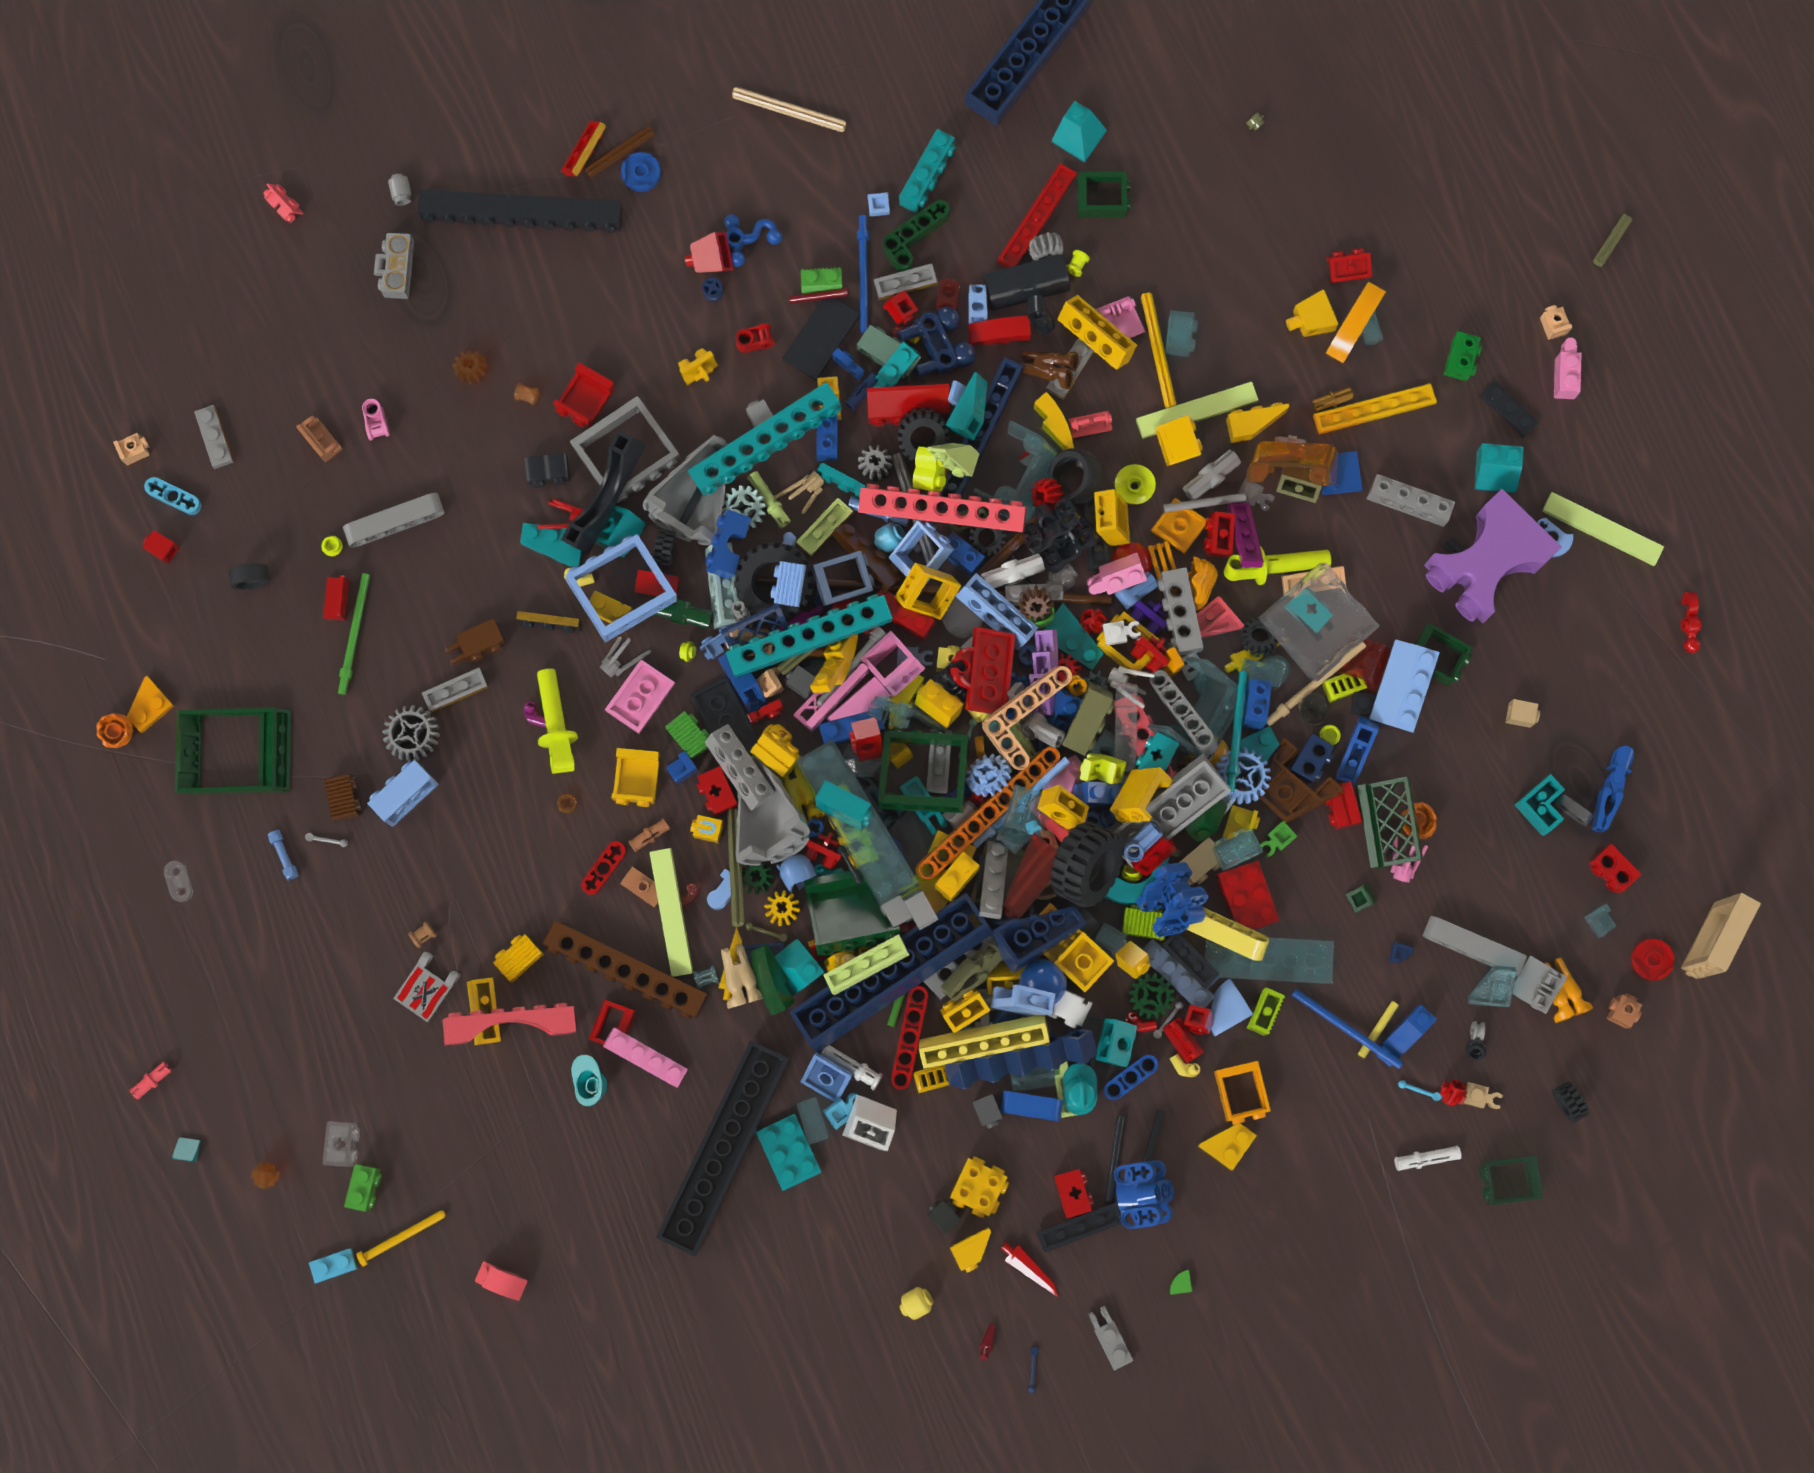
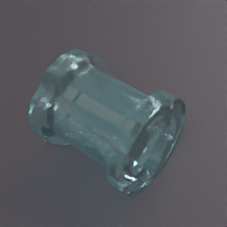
(708, 972)

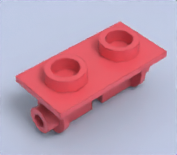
(277, 195)
(1090, 424)

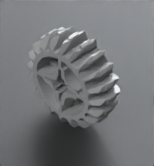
(404, 736)

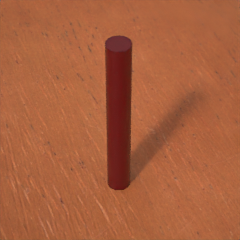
(819, 295)

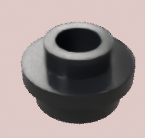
(1475, 1049)

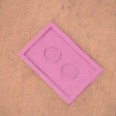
(640, 696)

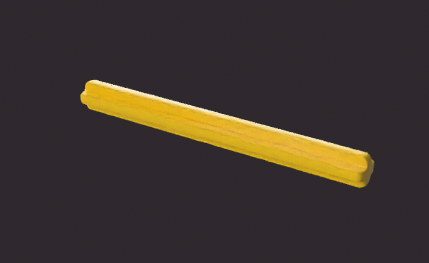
(1158, 350)

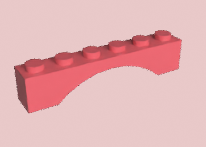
(553, 1021)

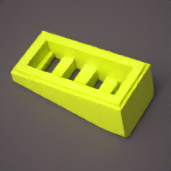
(1329, 691)

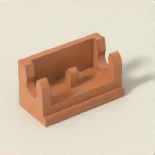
(319, 438)

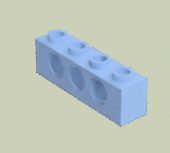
(996, 610)

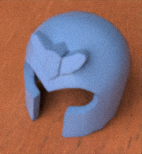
(795, 871)

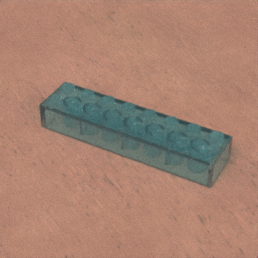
(872, 847)

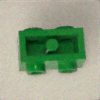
(1462, 356)

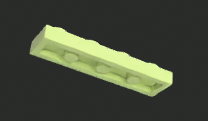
(866, 964)

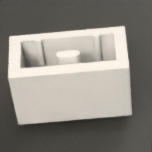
(871, 1123)

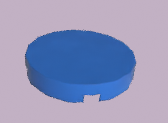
(641, 172)

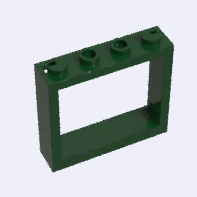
(924, 803)

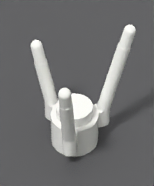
(1119, 676)

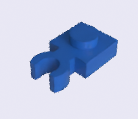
(845, 360)

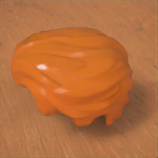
(114, 730)
(1425, 820)

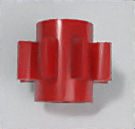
(1093, 620)
(1453, 1092)

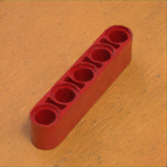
(915, 1028)

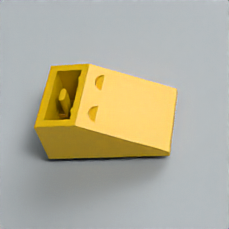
(1178, 440)

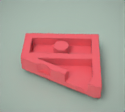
(1217, 619)

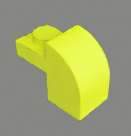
(1102, 768)

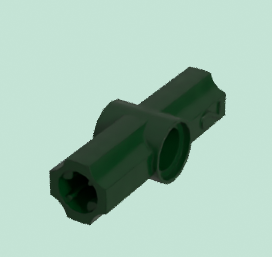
(685, 613)

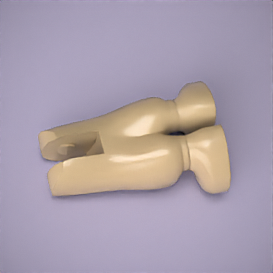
(739, 975)

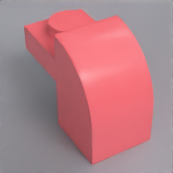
(501, 1281)

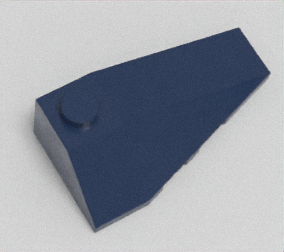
(1029, 938)

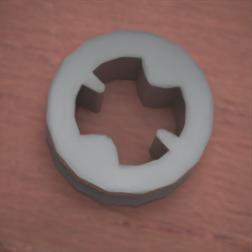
(1477, 1031)

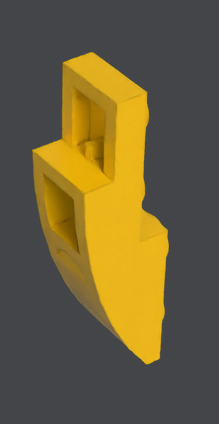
(836, 667)

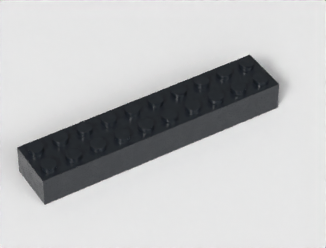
(723, 1148)

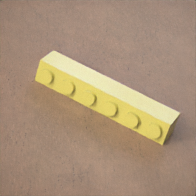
(983, 1041)

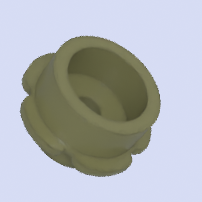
(1255, 121)

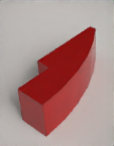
(1000, 331)

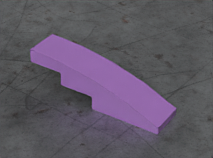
(1043, 661)

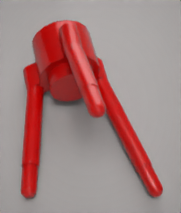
(575, 511)

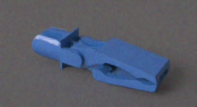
(1614, 786)

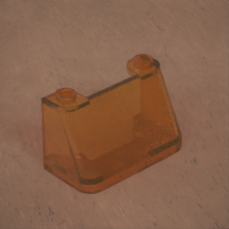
(1320, 458)

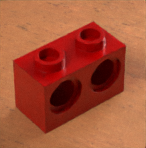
(1618, 864)

